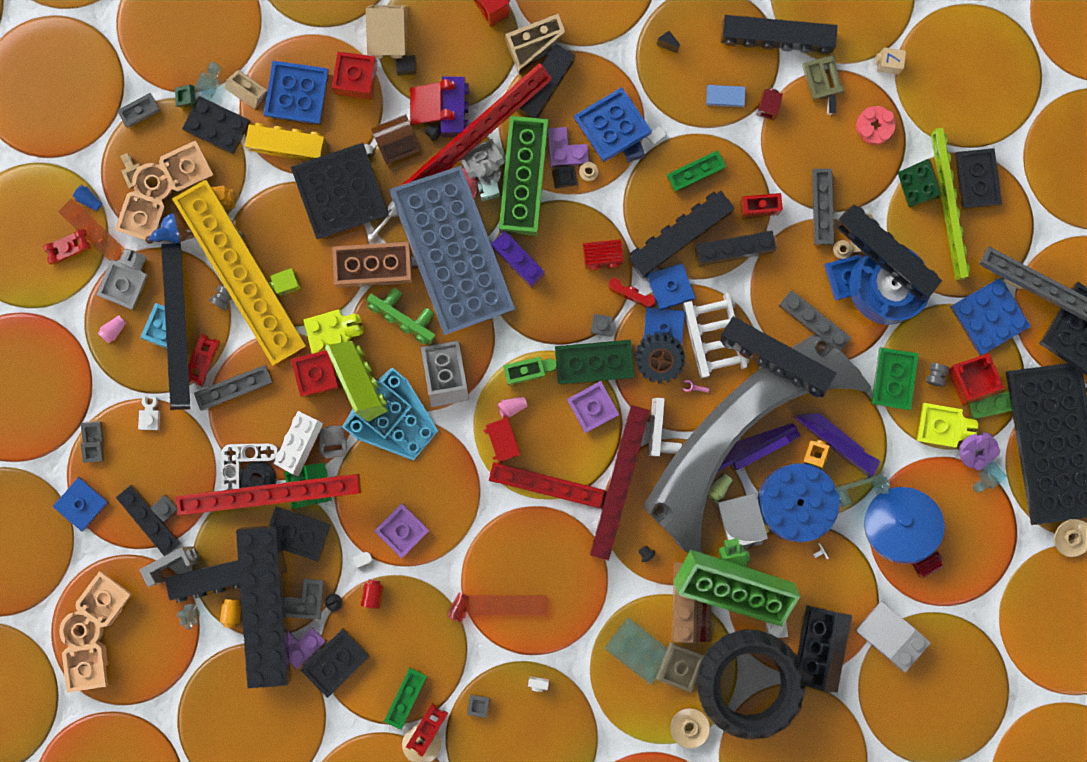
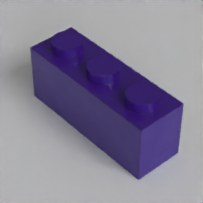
(455, 101)
(517, 259)

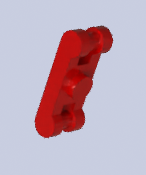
(67, 247)
(631, 293)
(202, 360)
(427, 729)

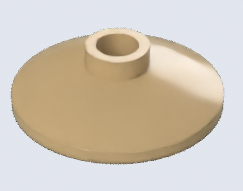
(1077, 543)
(694, 737)
(430, 754)

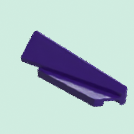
(839, 442)
(758, 446)

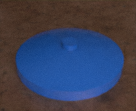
(904, 525)

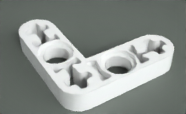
(241, 457)

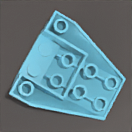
(403, 428)

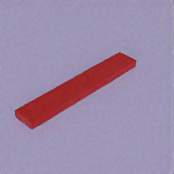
(546, 485)

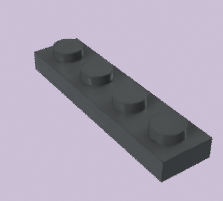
(822, 207)
(814, 320)
(233, 387)

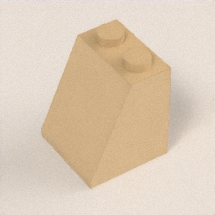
(386, 30)

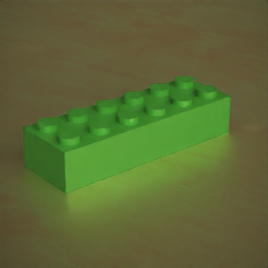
(523, 176)
(736, 588)

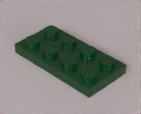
(594, 362)

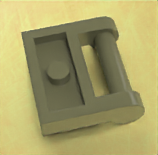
(817, 78)

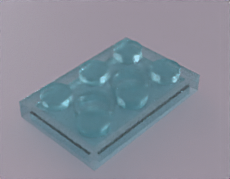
(637, 650)

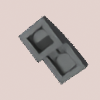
(93, 441)

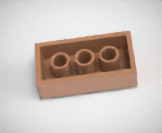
(372, 264)

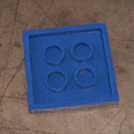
(296, 92)
(612, 124)
(990, 316)

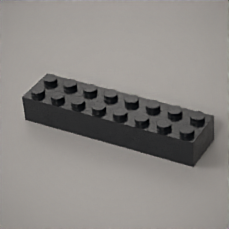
(263, 606)

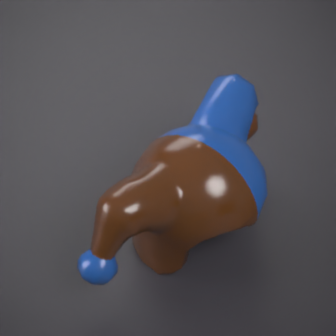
(172, 229)

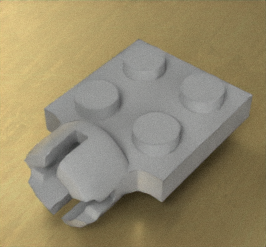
(483, 162)
(124, 279)

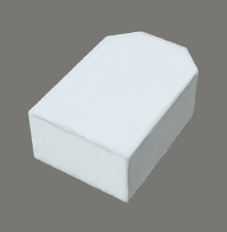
(656, 136)
(362, 559)

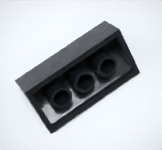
(823, 647)

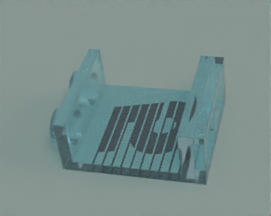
(879, 482)

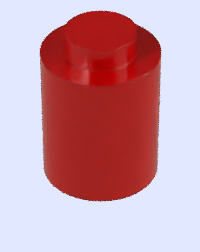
(372, 594)

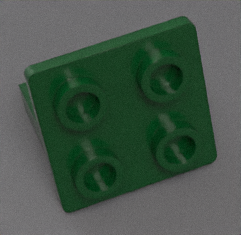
(919, 183)

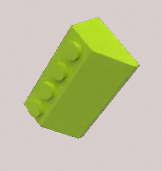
(357, 379)

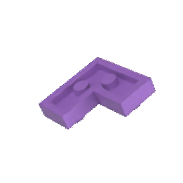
(563, 154)
(304, 648)

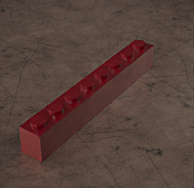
(619, 482)

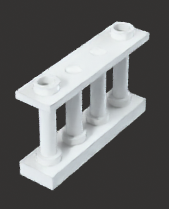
(696, 330)

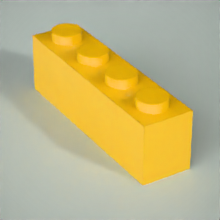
(285, 143)

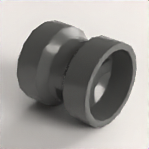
(221, 299)
(937, 375)

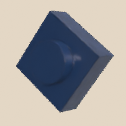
(634, 152)

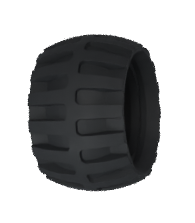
(782, 710)

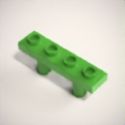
(386, 308)

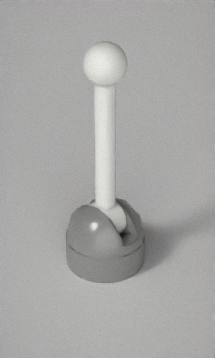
(392, 211)

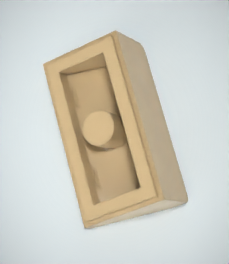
(245, 89)

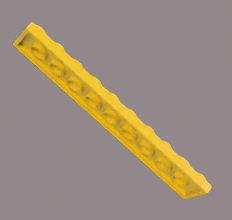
(239, 272)

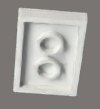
(298, 443)

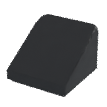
(668, 42)
(406, 65)
(564, 177)

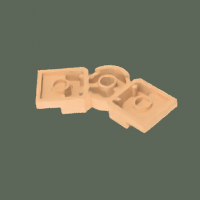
(145, 206)
(86, 656)

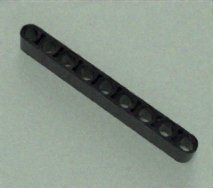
(175, 327)

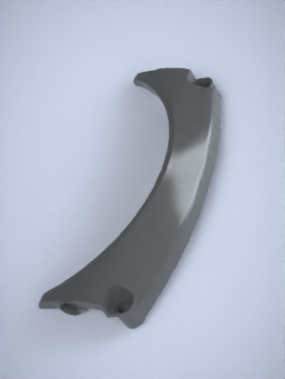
(688, 477)

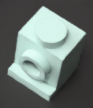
(489, 191)

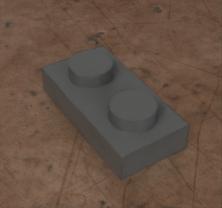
(138, 110)

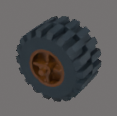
(660, 357)

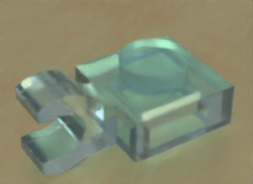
(207, 82)
(990, 477)

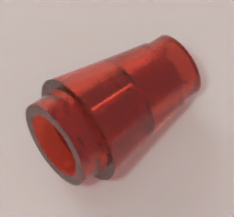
(458, 608)

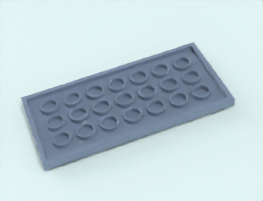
(452, 249)

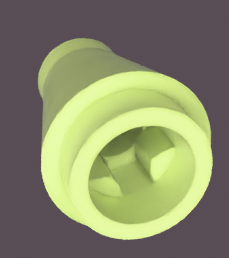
(719, 488)

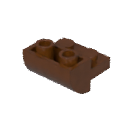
(396, 139)

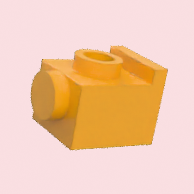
(225, 196)
(814, 448)

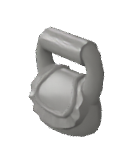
(332, 436)

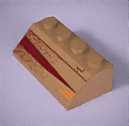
(689, 617)

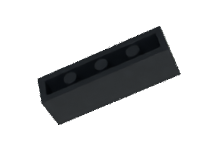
(557, 64)
(735, 248)

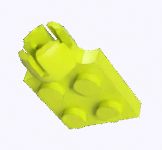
(331, 329)
(944, 425)

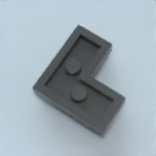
(311, 602)

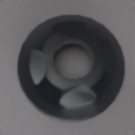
(264, 469)

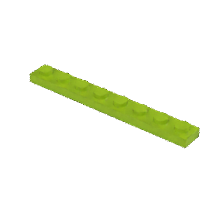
(951, 211)

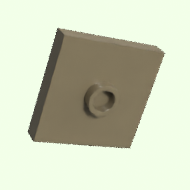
(680, 667)

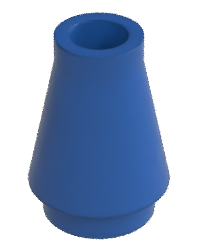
(87, 197)

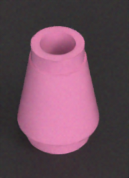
(112, 329)
(511, 406)

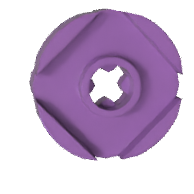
(980, 459)

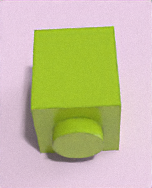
(285, 282)

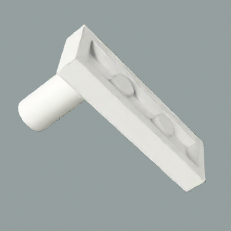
(657, 446)

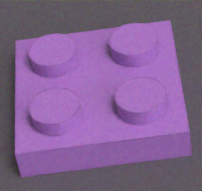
(592, 407)
(402, 530)

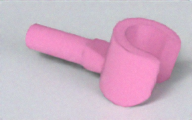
(695, 387)

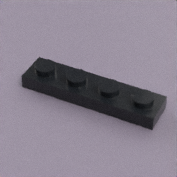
(148, 520)

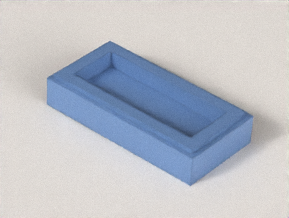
(725, 96)

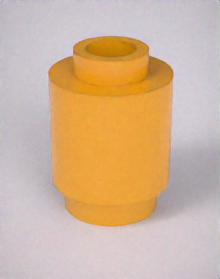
(230, 613)

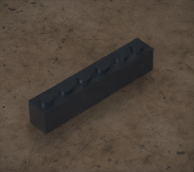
(779, 34)
(680, 234)
(887, 252)
(778, 357)
(204, 580)

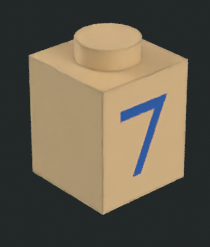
(890, 61)

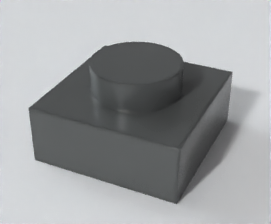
(601, 325)
(164, 508)
(478, 705)

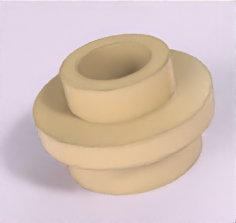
(588, 177)
(836, 249)

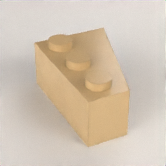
(533, 40)

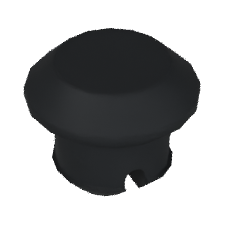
(433, 132)
(646, 553)
(333, 602)

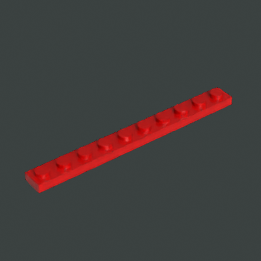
(485, 124)
(269, 494)

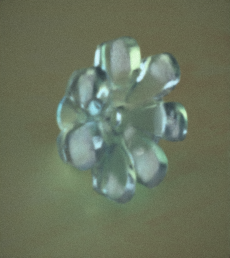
(188, 616)

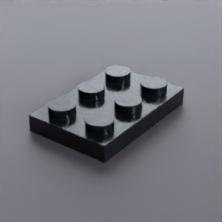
(216, 125)
(978, 178)
(300, 533)
(335, 662)

